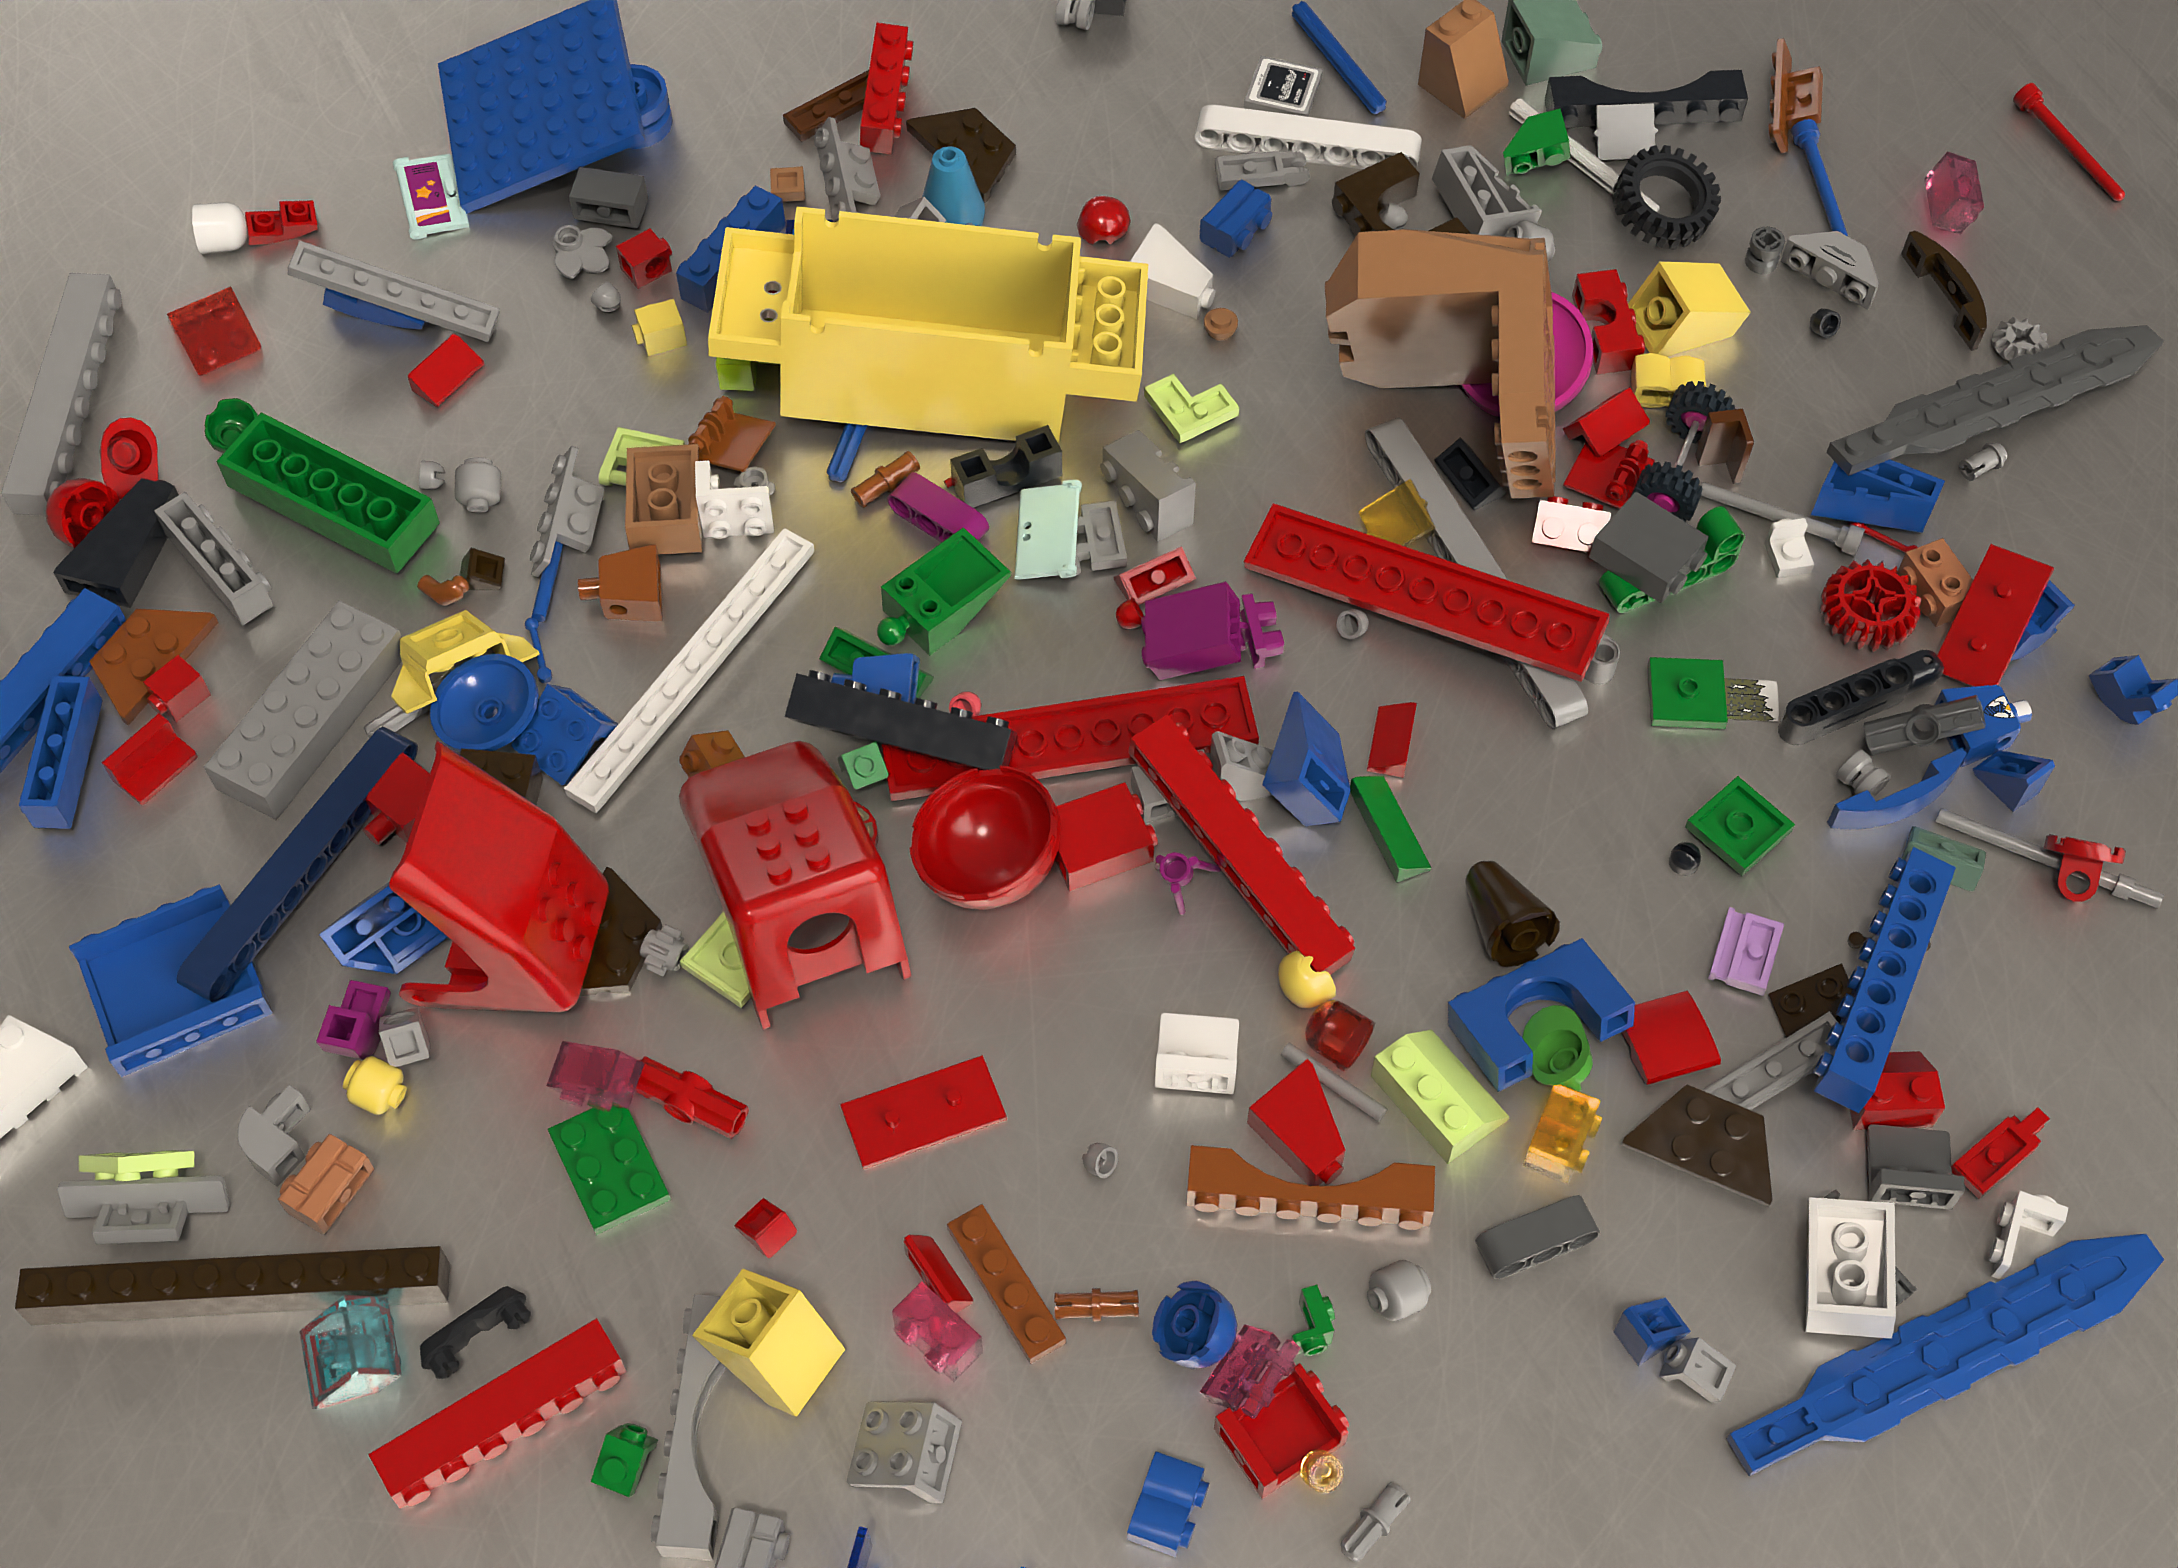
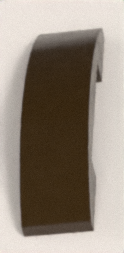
(1929, 257)

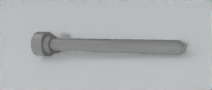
(1846, 538)

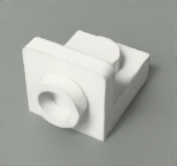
(1788, 548)

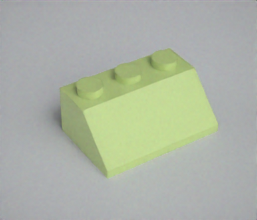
(1437, 1093)

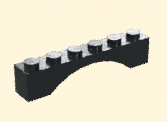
(1711, 98)

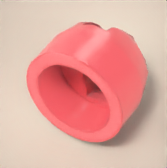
(966, 701)

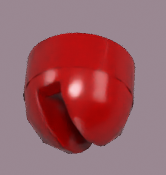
(1129, 614)

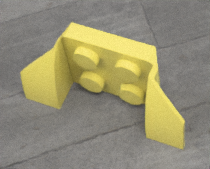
(440, 647)

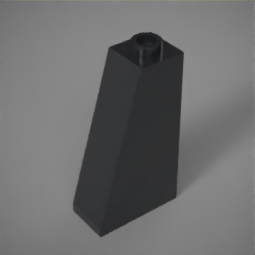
(120, 548)

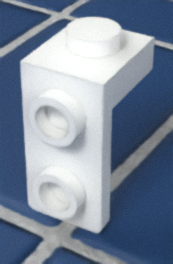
(2028, 1210)

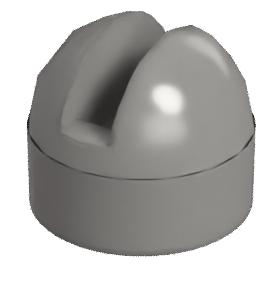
(1395, 216)
(606, 297)
(427, 475)
(1352, 623)
(1094, 1154)

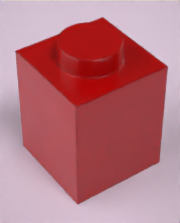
(176, 689)

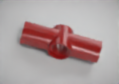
(691, 1098)

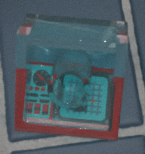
(350, 1350)

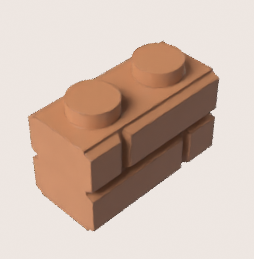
(325, 1183)

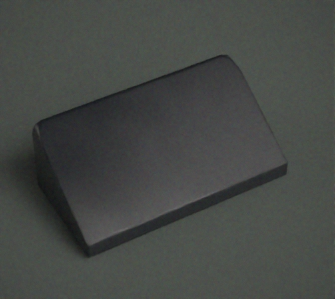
(1469, 475)

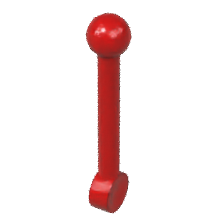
(1884, 539)

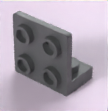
(1912, 1167)

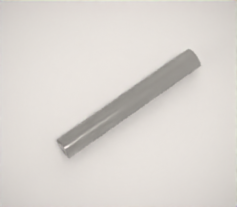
(1337, 1083)

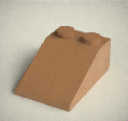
(663, 499)

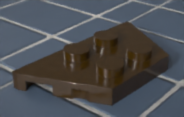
(970, 131)
(618, 943)
(1708, 1141)

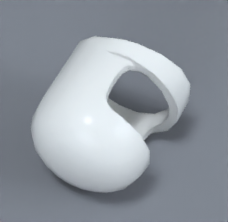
(218, 227)

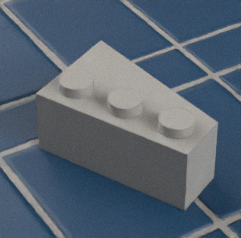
(1477, 193)

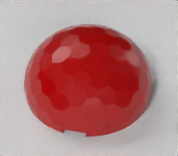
(986, 837)

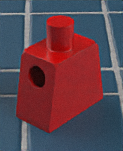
(396, 800)

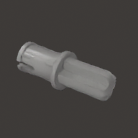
(1374, 1522)

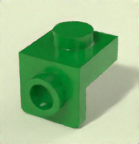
(1318, 1316)
(623, 1458)

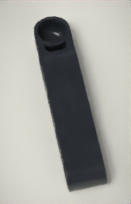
(1848, 706)

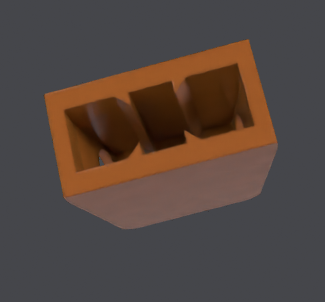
(627, 585)

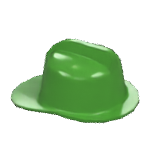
(1558, 1047)

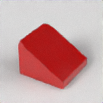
(766, 1227)

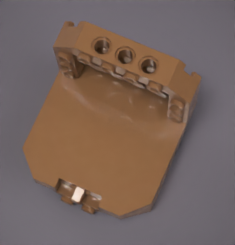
(1456, 313)

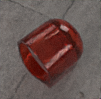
(1338, 1033)

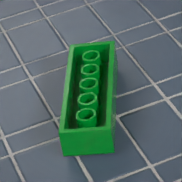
(329, 492)

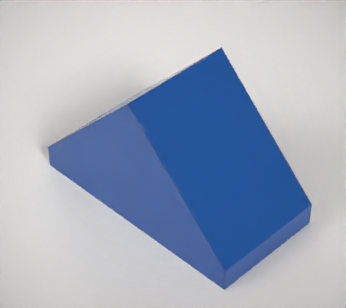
(2014, 776)
(1649, 1329)

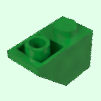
(1538, 143)

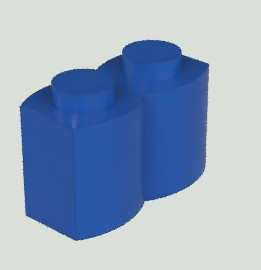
(1166, 1505)

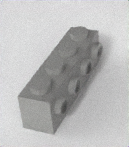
(214, 558)

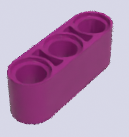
(935, 509)

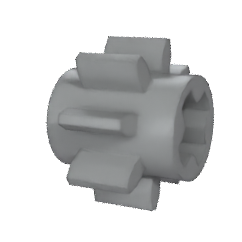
(663, 950)

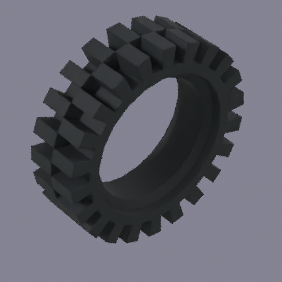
(1682, 171)

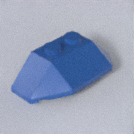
(381, 934)

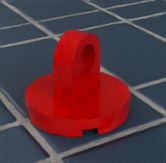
(2083, 857)

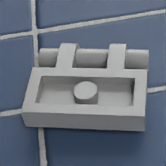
(1103, 537)

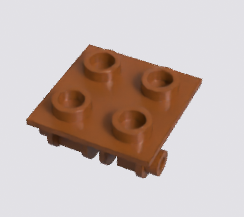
(729, 437)

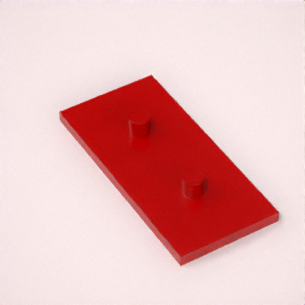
(1993, 617)
(923, 1112)

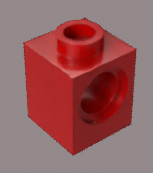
(644, 258)

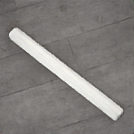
(1580, 155)

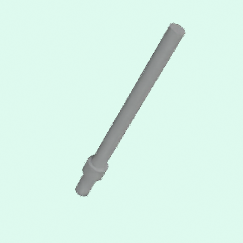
(2121, 885)

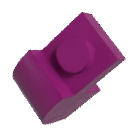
(355, 1025)

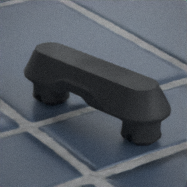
(439, 1349)

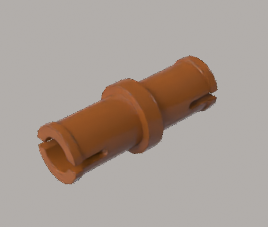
(885, 479)
(1096, 1304)

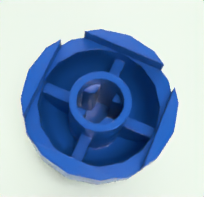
(1195, 1326)

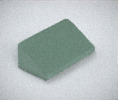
(1967, 859)

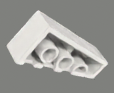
(31, 1070)

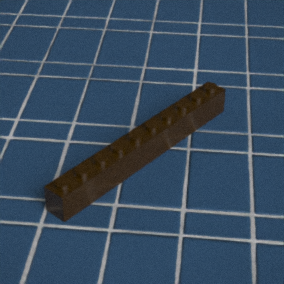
(230, 1285)

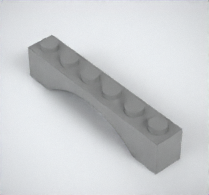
(687, 1515)

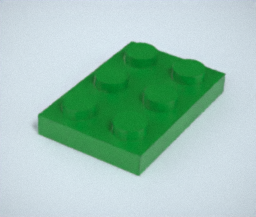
(609, 1166)

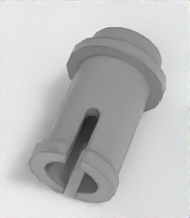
(1989, 457)

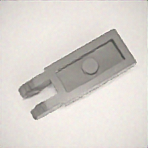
(1262, 169)

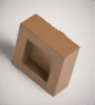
(788, 183)

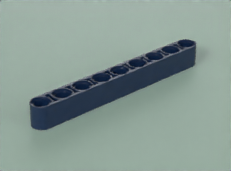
(291, 870)

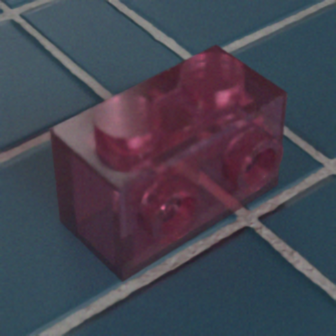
(1954, 193)
(594, 1075)
(937, 1332)

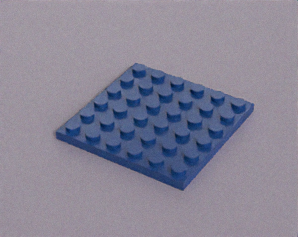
(539, 103)

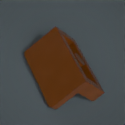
(1726, 440)

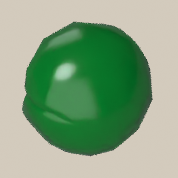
(228, 422)

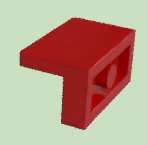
(1609, 422)
(149, 760)

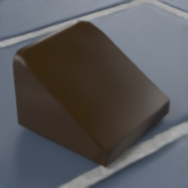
(482, 570)

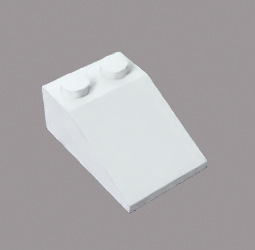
(1851, 1268)

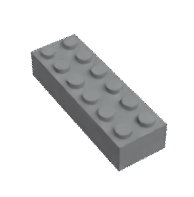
(306, 710)

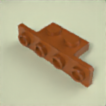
(1795, 96)

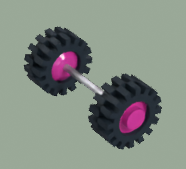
(1687, 414)

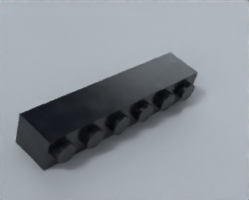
(900, 724)

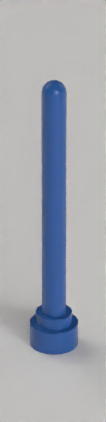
(1807, 136)

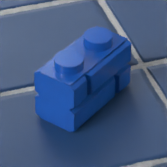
(1236, 219)

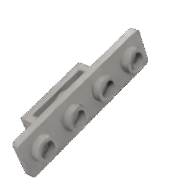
(846, 171)
(569, 515)
(142, 1208)

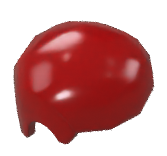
(1103, 220)

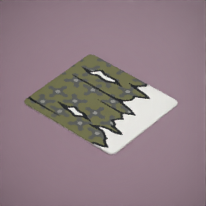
(1752, 699)

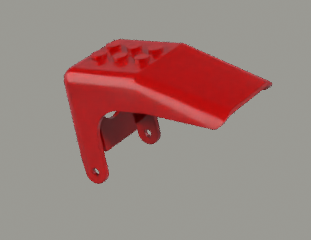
(787, 849)
(503, 890)

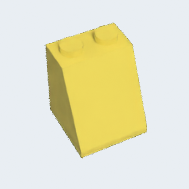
(1686, 307)
(770, 1340)

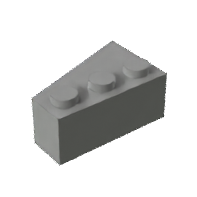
(1149, 485)

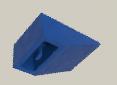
(1308, 766)

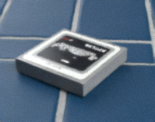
(1283, 87)

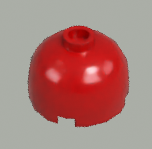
(77, 508)

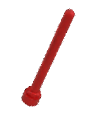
(2030, 99)

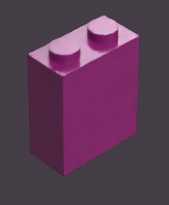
(1192, 631)

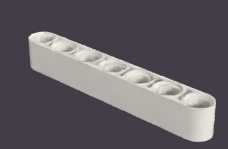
(1318, 138)

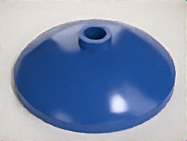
(478, 692)

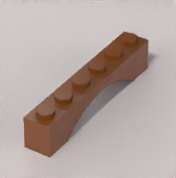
(1395, 1195)

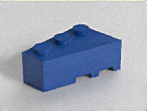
(1879, 496)

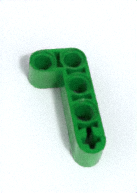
(1722, 547)

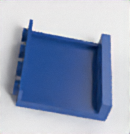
(136, 987)

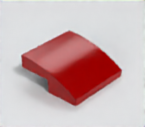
(1670, 1038)

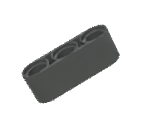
(1537, 1237)

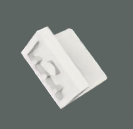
(731, 509)
(1197, 1053)

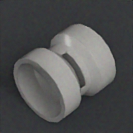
(1075, 12)
(1862, 774)

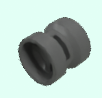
(1764, 250)

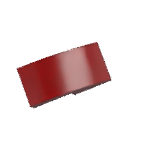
(290, 222)

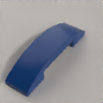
(1864, 812)

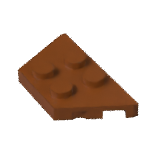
(142, 648)

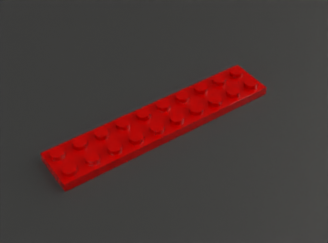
(1428, 592)
(1090, 733)

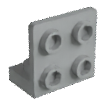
(905, 1448)

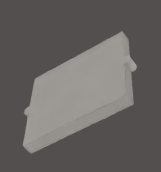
(1624, 130)

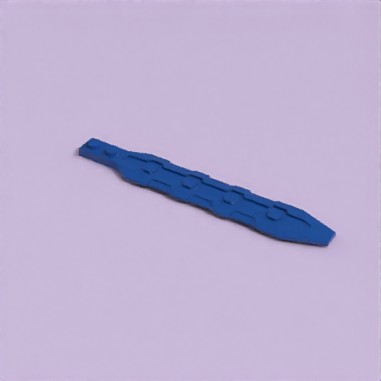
(1949, 1350)

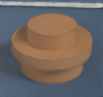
(1220, 323)

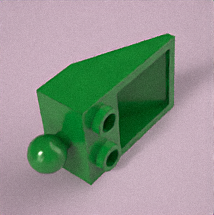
(940, 593)

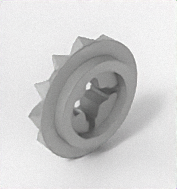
(2007, 332)

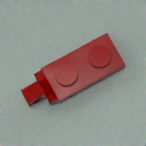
(1999, 1152)

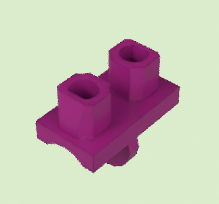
(1259, 644)

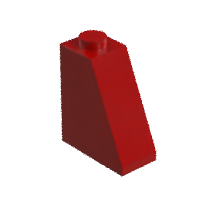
(1300, 1126)

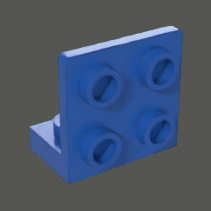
(562, 732)

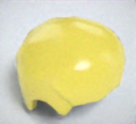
(1302, 984)

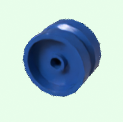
(652, 103)

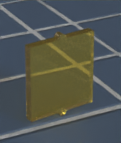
(1398, 515)

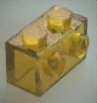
(1562, 1133)

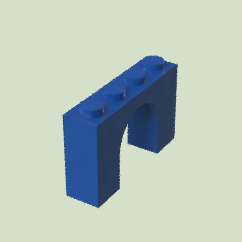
(1567, 976)

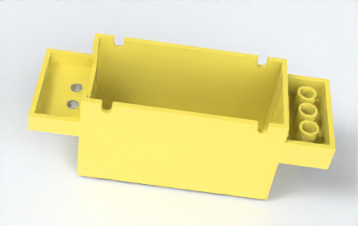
(929, 322)

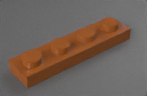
(1006, 1284)

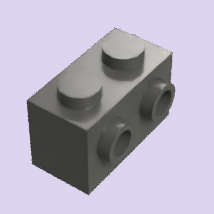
(608, 197)

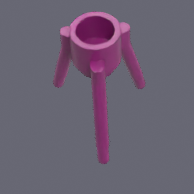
(1178, 872)

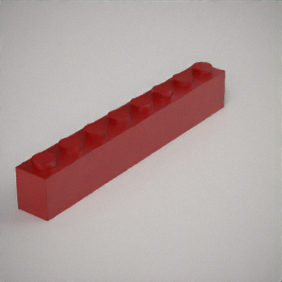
(1239, 846)

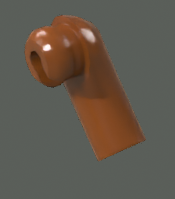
(445, 592)

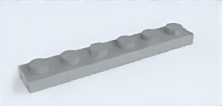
(393, 291)

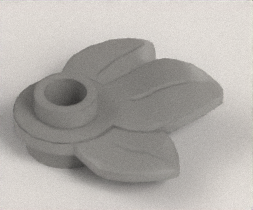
(581, 250)

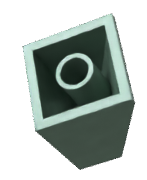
(1549, 39)

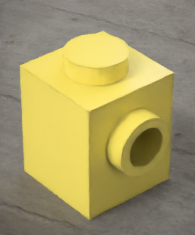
(659, 327)

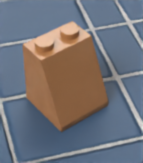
(1463, 58)

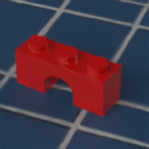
(1604, 299)

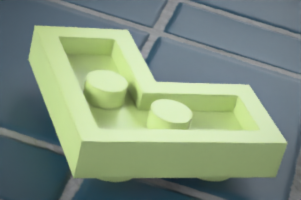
(1186, 414)
(129, 1165)

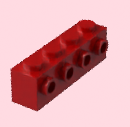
(884, 86)

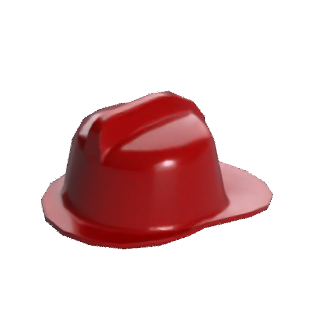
(128, 454)

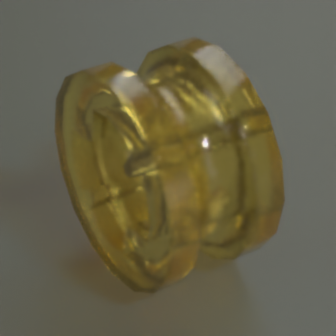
(1331, 1480)

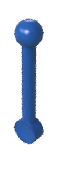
(544, 674)

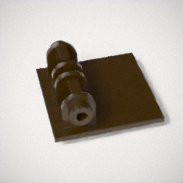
(1810, 998)

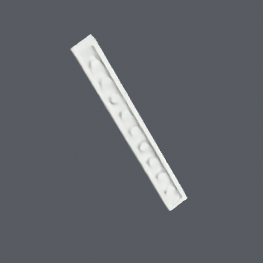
(689, 671)

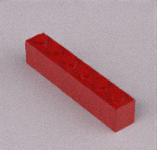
(497, 1414)

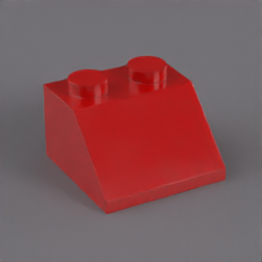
(1905, 1095)

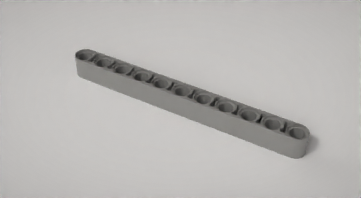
(1456, 540)

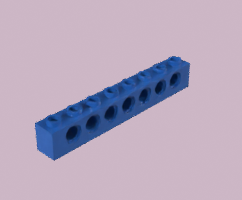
(1884, 980)

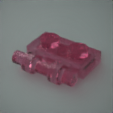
(1240, 1368)

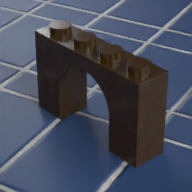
(1367, 193)

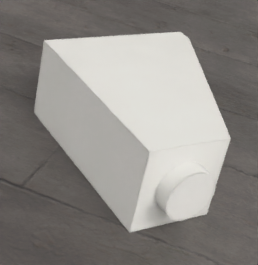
(1174, 274)

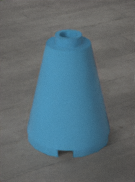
(953, 188)

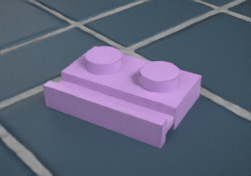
(1746, 951)

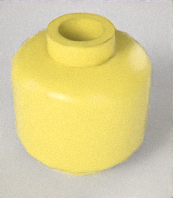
(374, 1085)

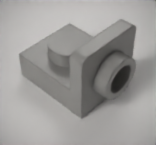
(1698, 1367)

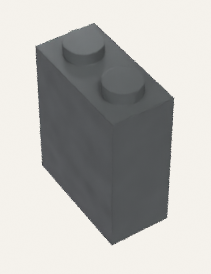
(1649, 547)

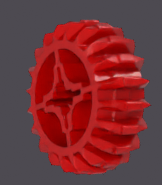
(1877, 598)

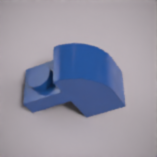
(2047, 615)
(2129, 691)

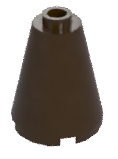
(1509, 915)

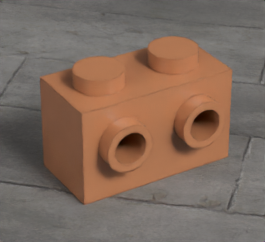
(1939, 580)

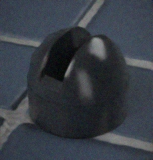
(1829, 319)
(1685, 858)

